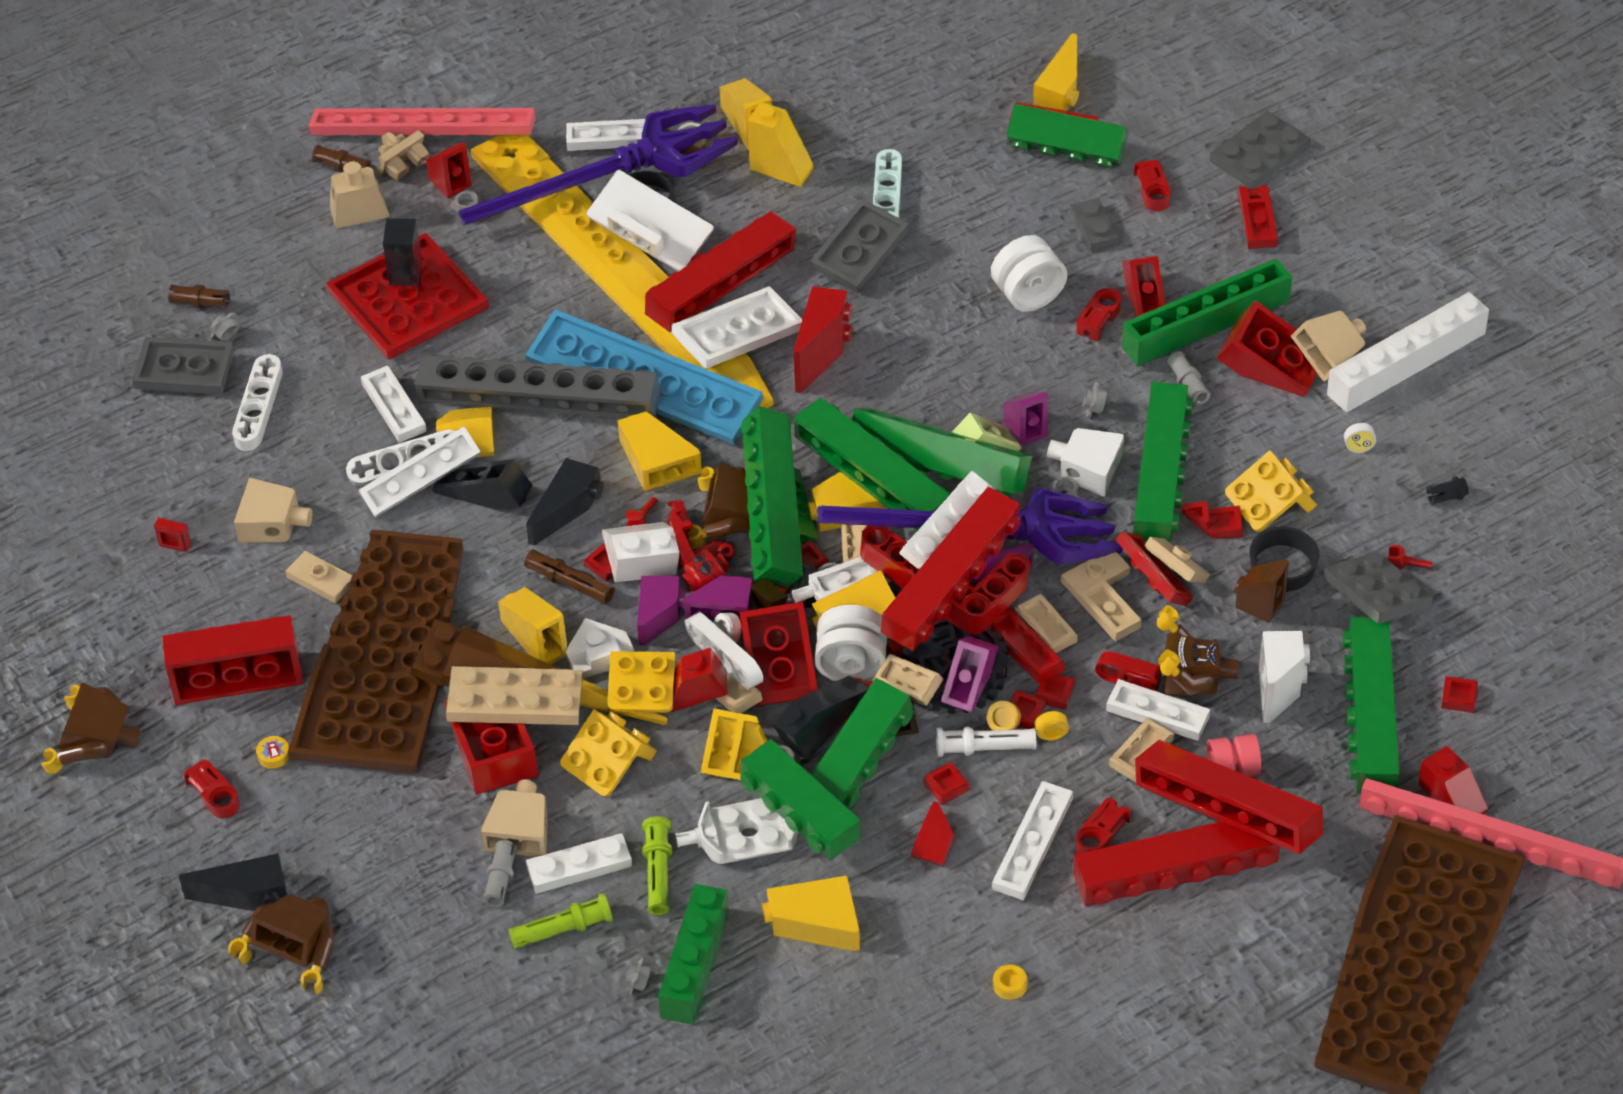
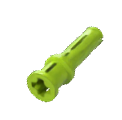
(657, 852)
(576, 917)

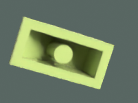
(987, 431)

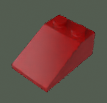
(821, 334)
(1265, 352)
(781, 647)
(495, 753)

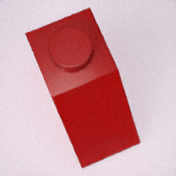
(450, 170)
(1144, 283)
(698, 679)
(1450, 780)

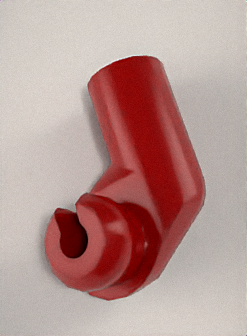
(715, 547)

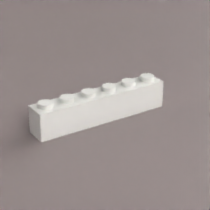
(1407, 352)

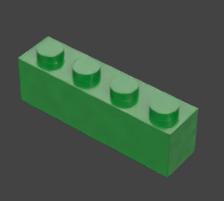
(1067, 135)
(863, 741)
(800, 800)
(693, 954)

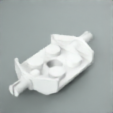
(722, 826)

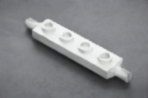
(834, 579)

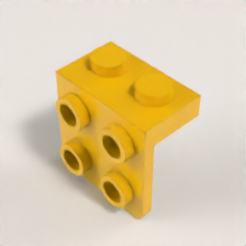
(1269, 491)
(641, 681)
(605, 751)

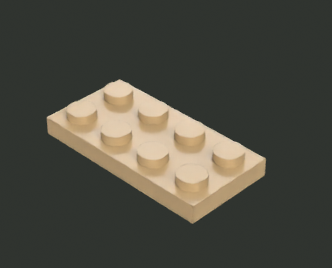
(514, 695)

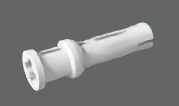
(968, 741)

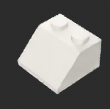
(641, 551)
(1281, 670)

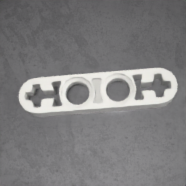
(257, 402)
(401, 451)
(733, 657)

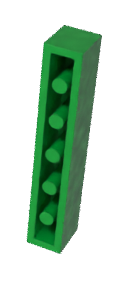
(1204, 312)
(947, 451)
(866, 459)
(1161, 461)
(772, 497)
(1371, 702)

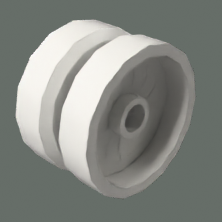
(1028, 273)
(850, 643)

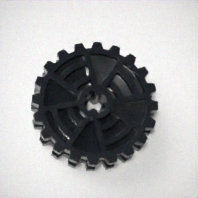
(938, 656)

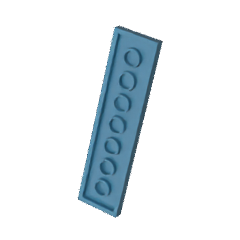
(687, 391)

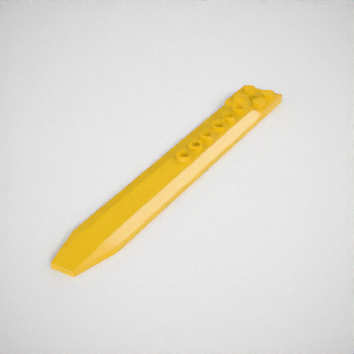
(606, 258)

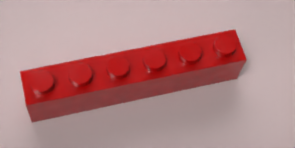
(720, 270)
(950, 569)
(1229, 796)
(1168, 861)

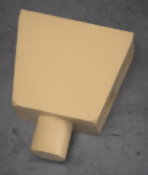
(356, 196)
(1329, 340)
(269, 513)
(518, 818)

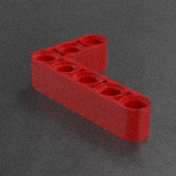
(1006, 579)

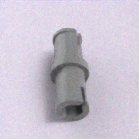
(1189, 376)
(499, 873)

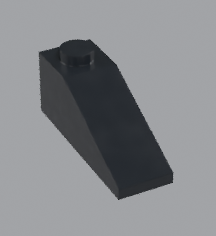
(486, 484)
(565, 499)
(818, 715)
(237, 884)

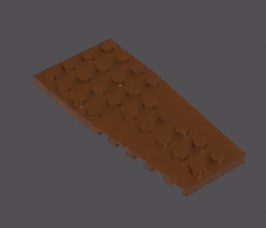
(361, 693)
(1414, 954)

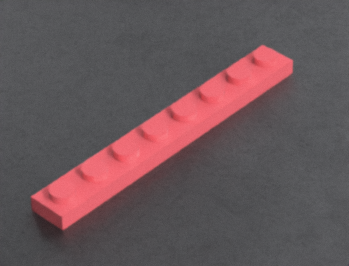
(426, 120)
(1533, 845)

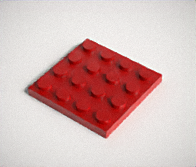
(408, 314)

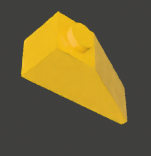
(1058, 82)

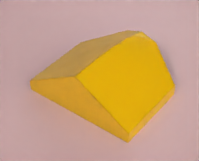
(477, 423)
(729, 741)

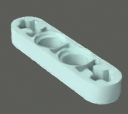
(888, 193)

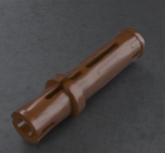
(567, 576)

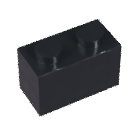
(402, 251)

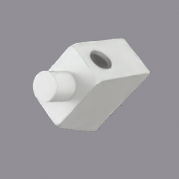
(1089, 458)

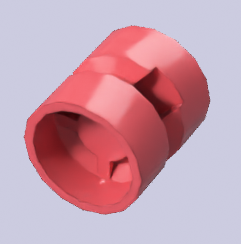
(1239, 755)

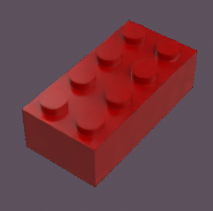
(232, 659)

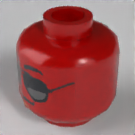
(704, 569)

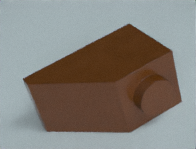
(1263, 589)

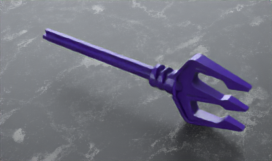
(654, 148)
(1037, 524)

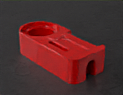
(1153, 182)
(1097, 315)
(1128, 670)
(211, 786)
(1103, 825)

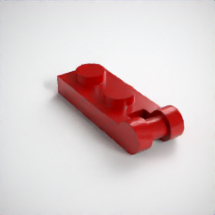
(1257, 217)

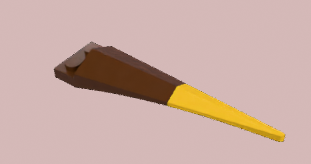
(465, 647)

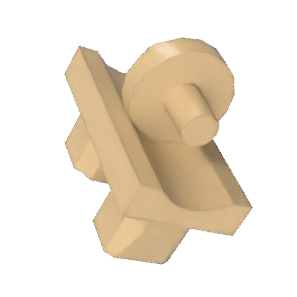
(397, 150)

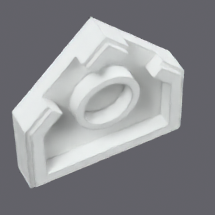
(592, 647)

